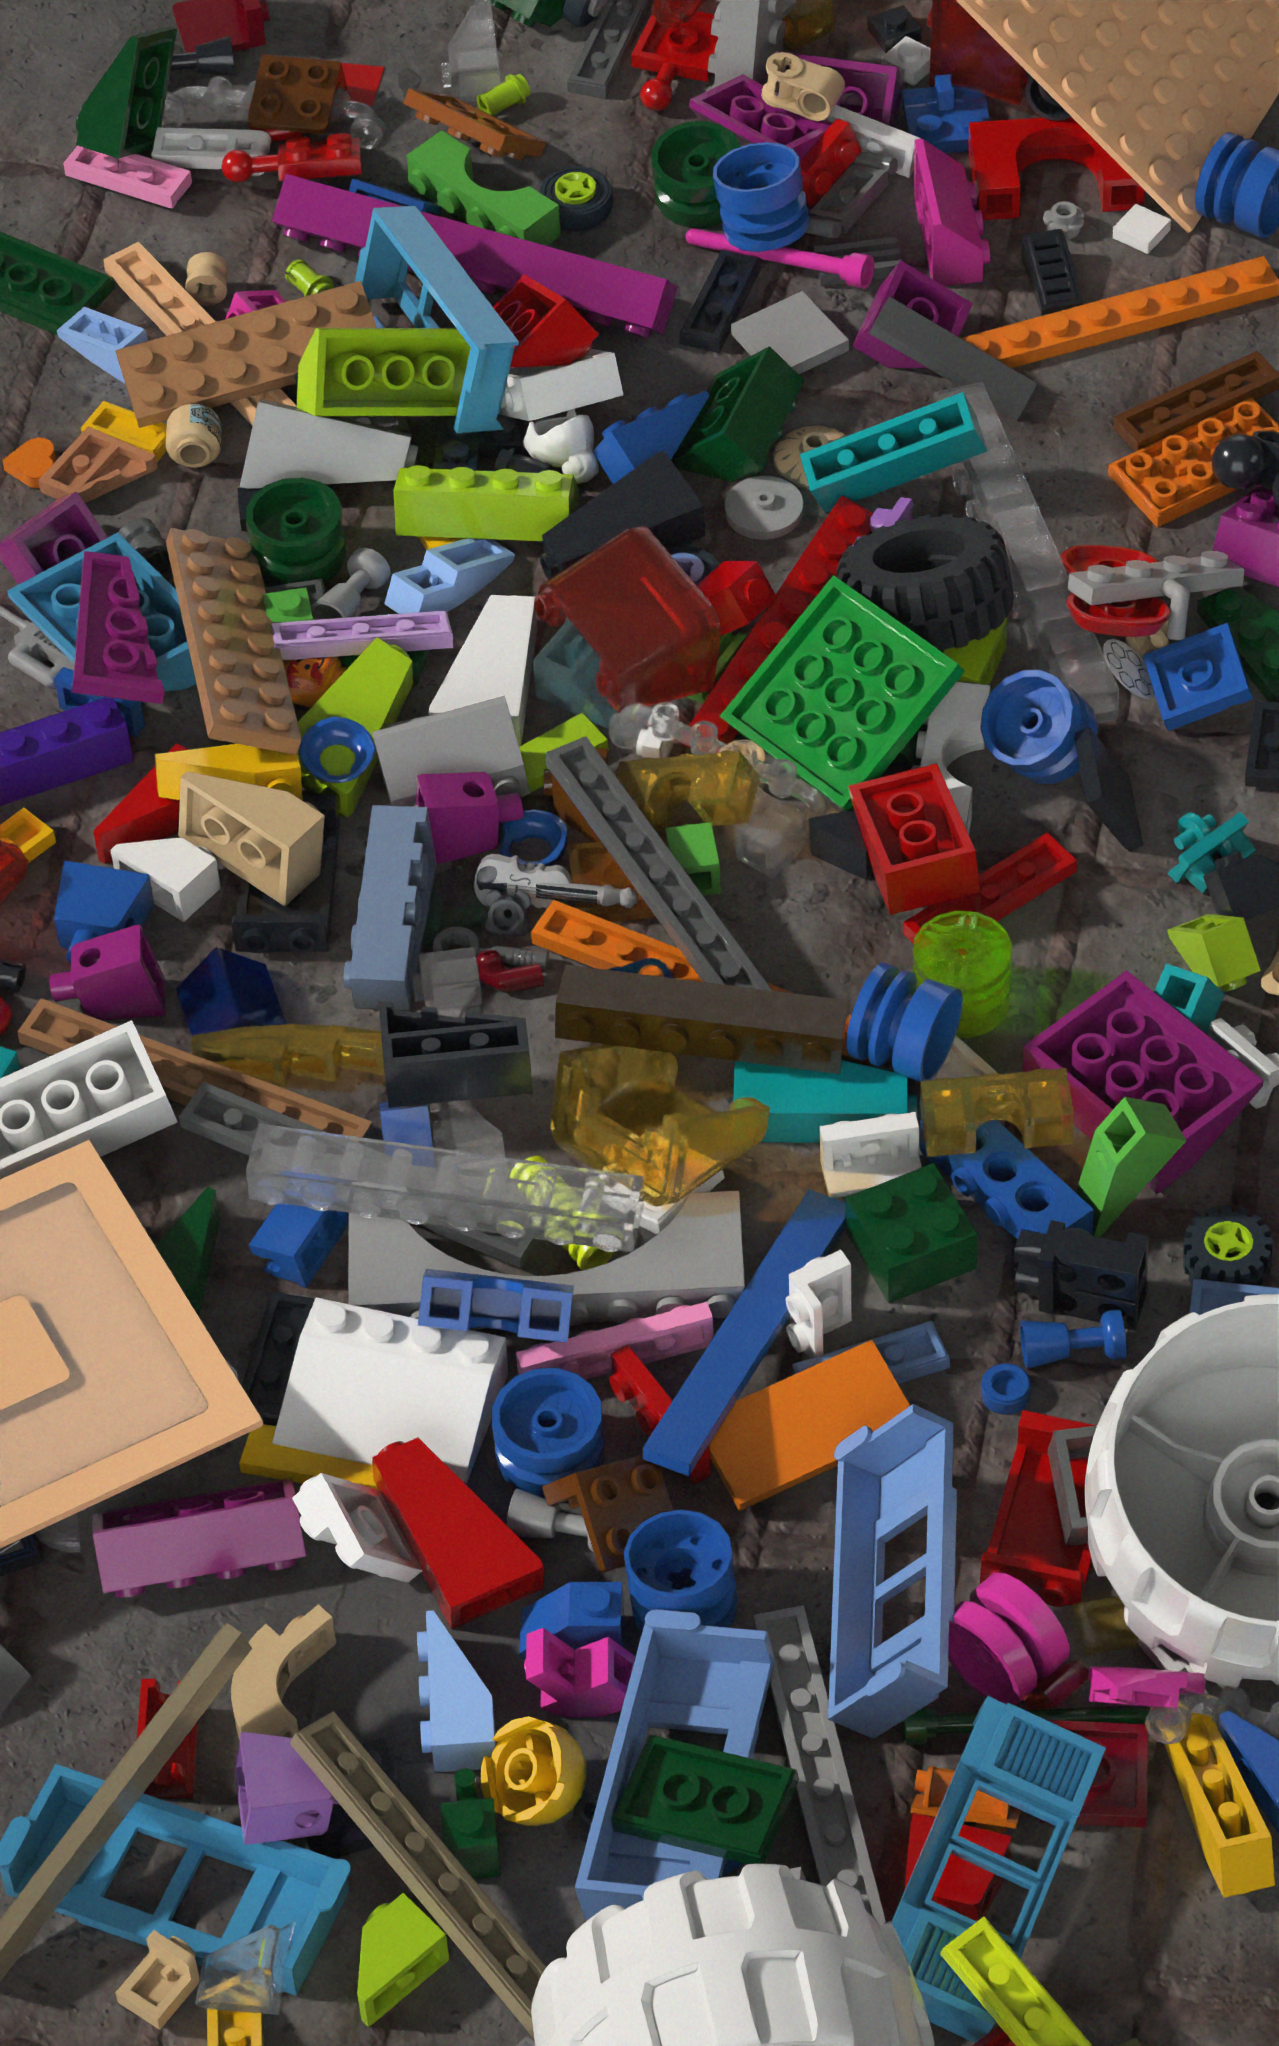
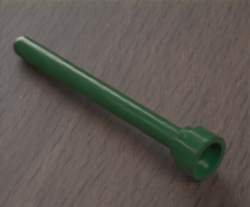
(927, 1723)

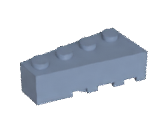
(391, 907)

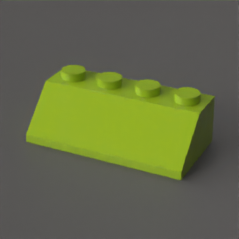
(382, 372)
(481, 503)

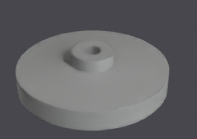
(764, 507)

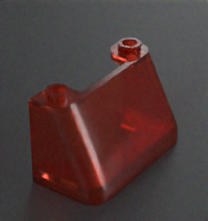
(640, 618)

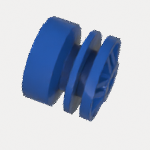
(1240, 185)
(761, 196)
(904, 1022)
(681, 1565)

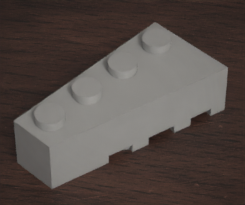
(746, 38)

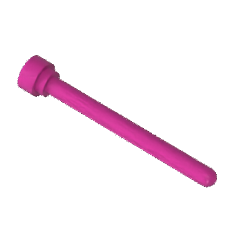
(854, 269)

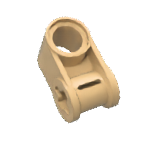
(803, 87)

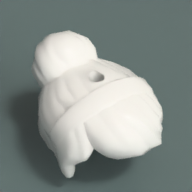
(564, 444)

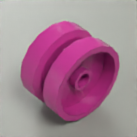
(1005, 1639)

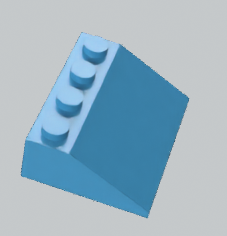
(53, 606)

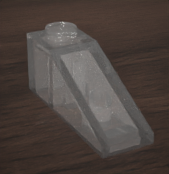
(472, 55)

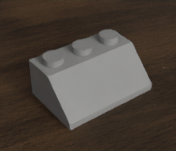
(452, 742)

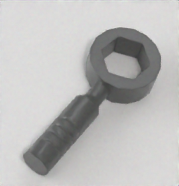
(509, 955)

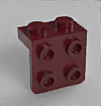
(214, 19)

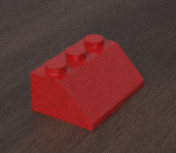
(545, 326)

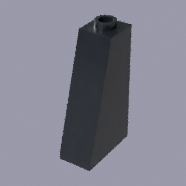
(647, 496)

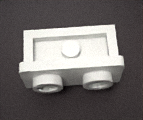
(868, 1152)
(818, 1301)

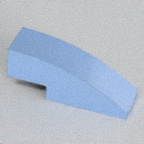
(447, 576)

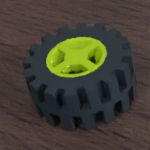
(1222, 1233)

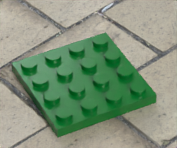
(842, 692)

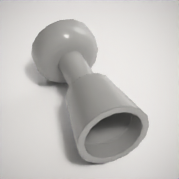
(366, 570)
(533, 1518)

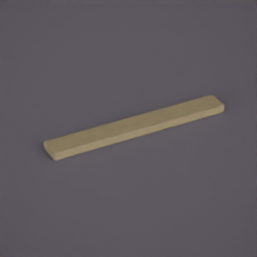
(119, 1793)
(423, 1862)

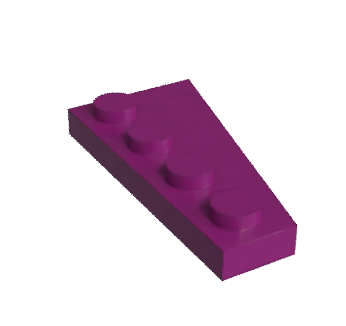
(112, 635)

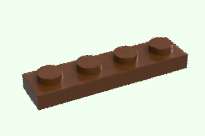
(1196, 400)

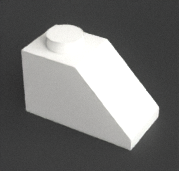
(178, 872)

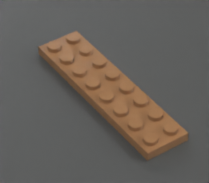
(232, 642)

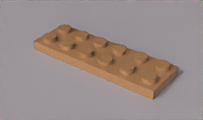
(235, 354)

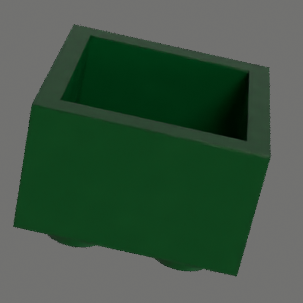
(911, 1233)

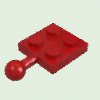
(673, 53)
(299, 158)

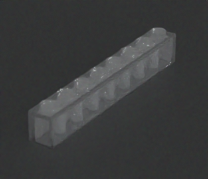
(445, 1188)

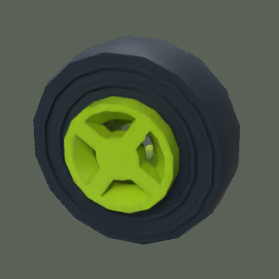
(582, 196)

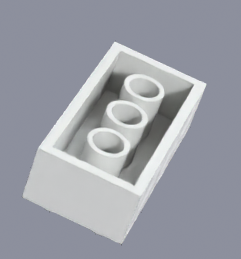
(87, 1092)

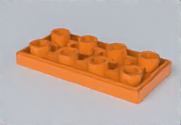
(1177, 470)
(796, 1424)

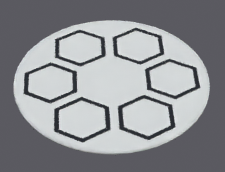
(1128, 668)

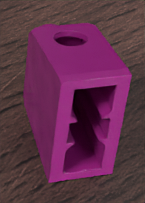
(464, 812)
(113, 977)

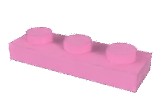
(130, 175)

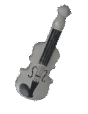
(543, 884)

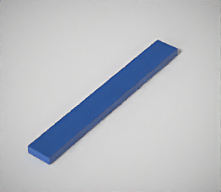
(743, 1337)

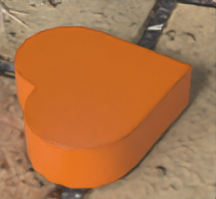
(30, 461)

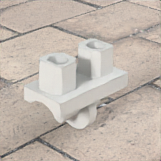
(1241, 1044)

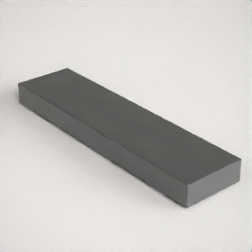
(607, 47)
(951, 356)

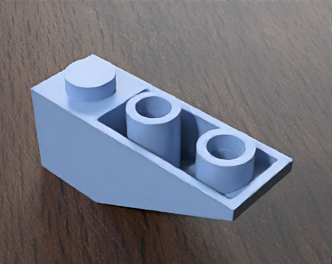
(458, 1701)

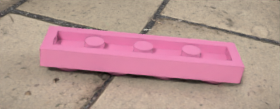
(650, 1338)

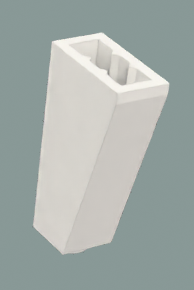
(494, 660)

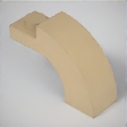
(271, 1668)

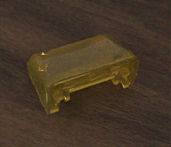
(626, 1118)

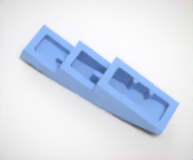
(98, 337)

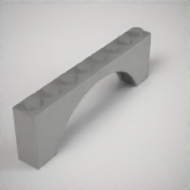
(684, 1264)

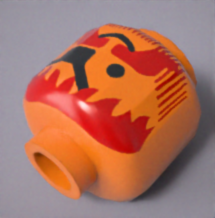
(311, 678)

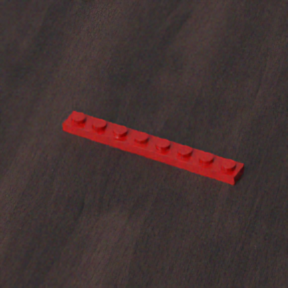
(802, 585)

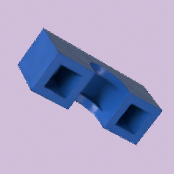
(495, 1302)

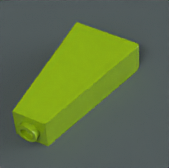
(366, 693)

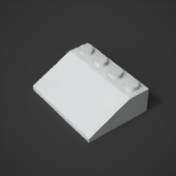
(384, 1379)

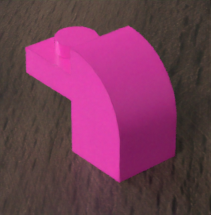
(581, 1680)

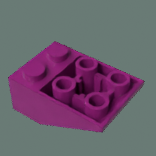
(1251, 535)

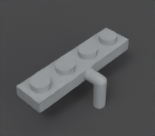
(1171, 578)

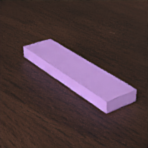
(355, 634)

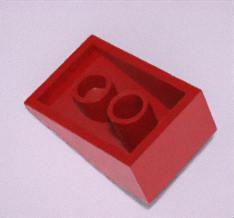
(915, 839)

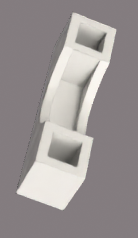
(952, 733)

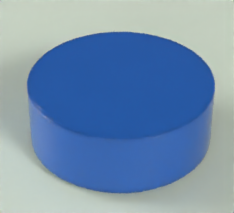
(1006, 1388)

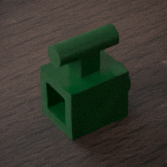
(471, 1828)

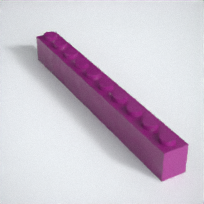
(488, 257)

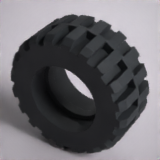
(934, 576)

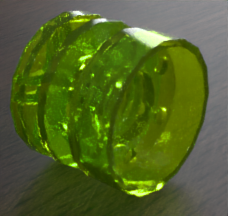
(972, 956)

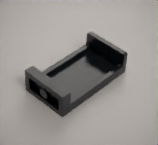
(306, 921)

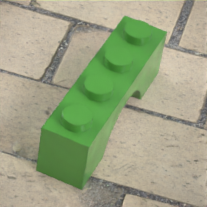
(445, 175)

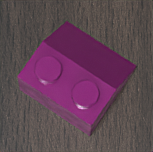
(922, 296)
(50, 538)

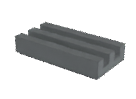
(883, 250)

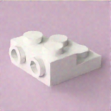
(358, 1525)

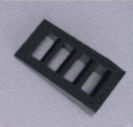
(1049, 248)

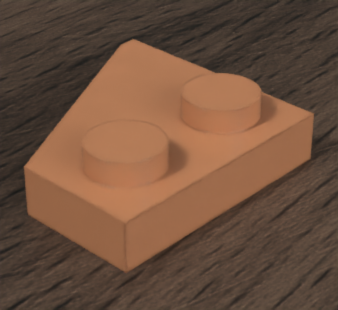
(96, 466)

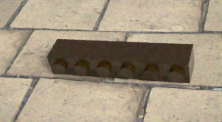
(702, 1019)

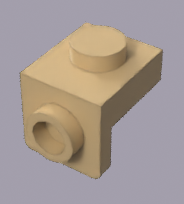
(160, 1980)

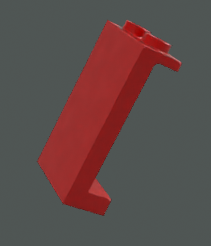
(1028, 1528)

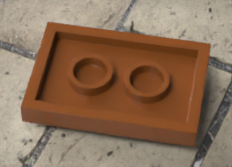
(471, 122)

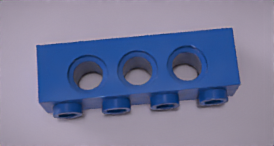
(1026, 1184)

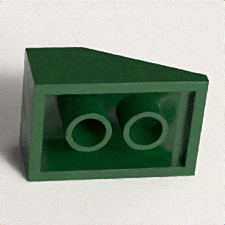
(130, 97)

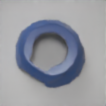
(336, 732)
(536, 825)

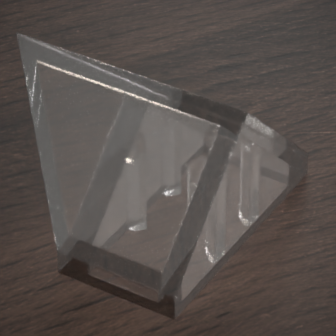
(247, 1972)

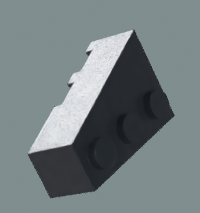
(452, 1058)

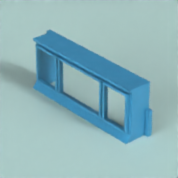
(405, 238)

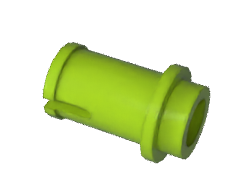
(504, 95)
(307, 279)

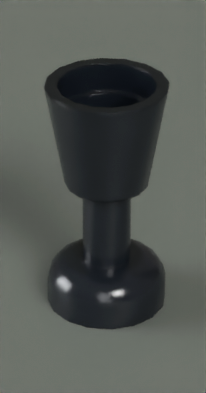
(210, 58)

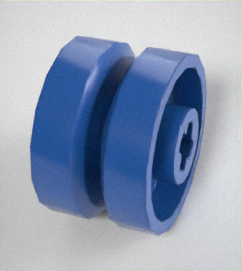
(1033, 725)
(546, 1428)

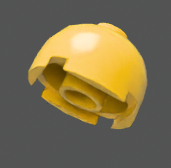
(533, 1772)

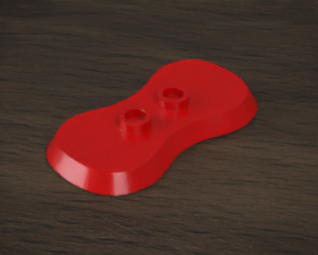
(1121, 618)

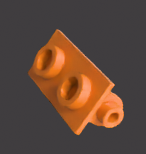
(984, 1811)

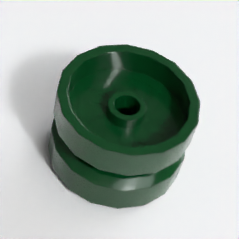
(684, 172)
(296, 531)

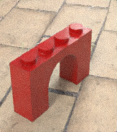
(1006, 147)

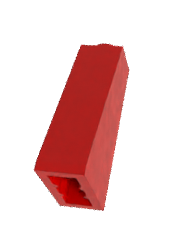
(458, 1541)

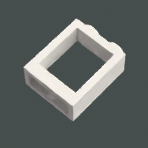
(556, 389)

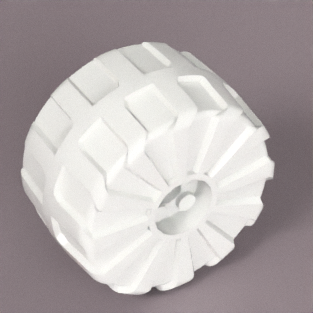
(1177, 1486)
(733, 1967)

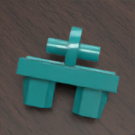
(1205, 845)

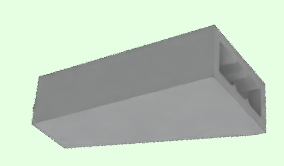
(321, 448)

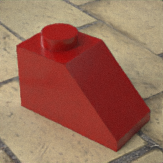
(737, 593)

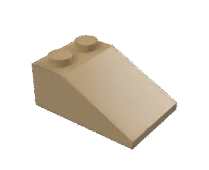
(254, 832)

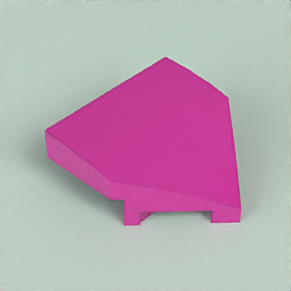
(1142, 1686)

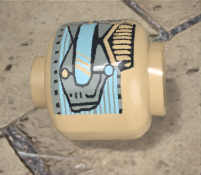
(193, 435)

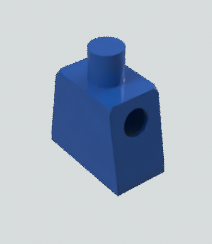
(99, 902)

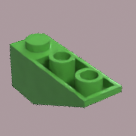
(1125, 1157)

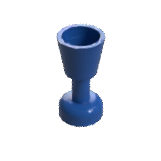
(1053, 1341)

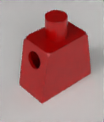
(962, 1884)

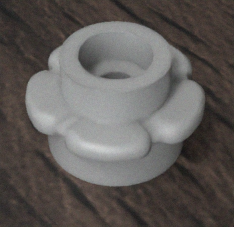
(1064, 216)

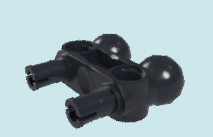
(1248, 460)

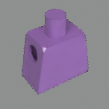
(278, 1791)

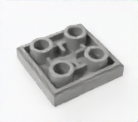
(794, 331)

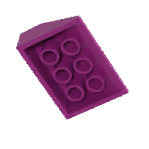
(1144, 1049)

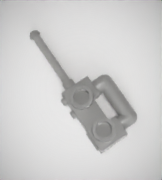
(35, 646)

